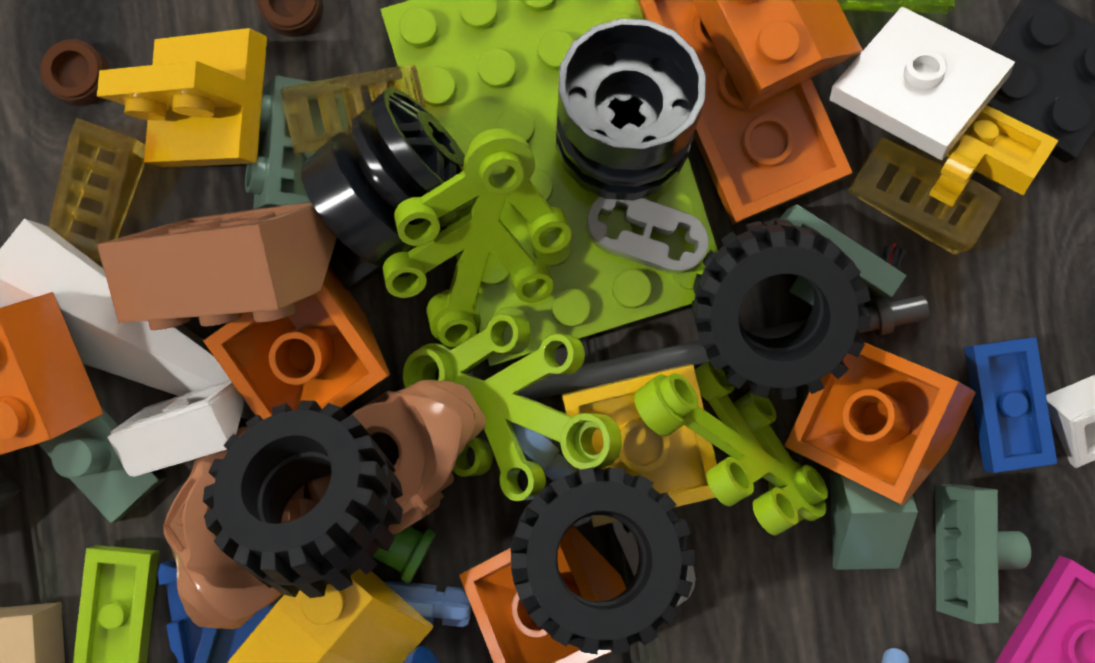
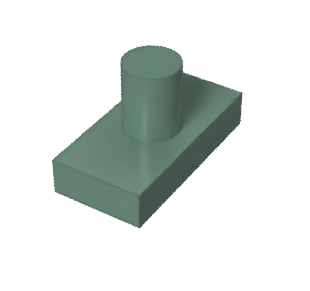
(875, 273)
(94, 467)
(972, 552)

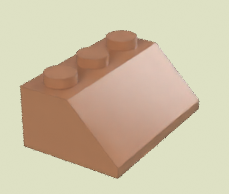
(219, 266)

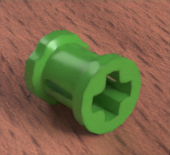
(407, 551)

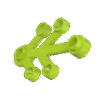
(454, 312)
(502, 403)
(794, 489)

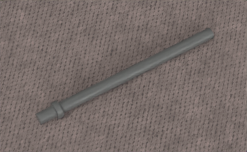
(883, 321)

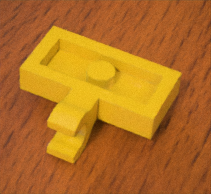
(996, 148)

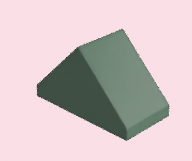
(867, 526)

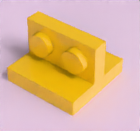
(196, 98)
(672, 462)

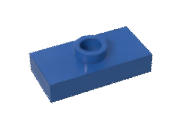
(1010, 405)

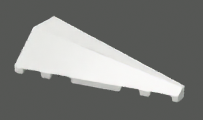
(168, 359)

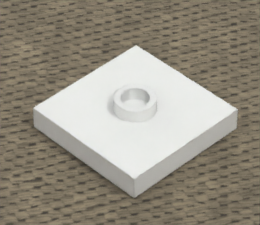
(921, 82)

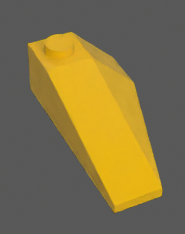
(345, 626)

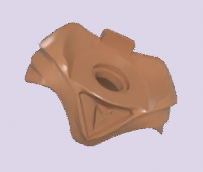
(431, 430)
(209, 582)

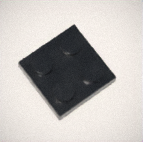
(1051, 74)

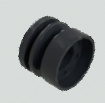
(628, 108)
(364, 176)

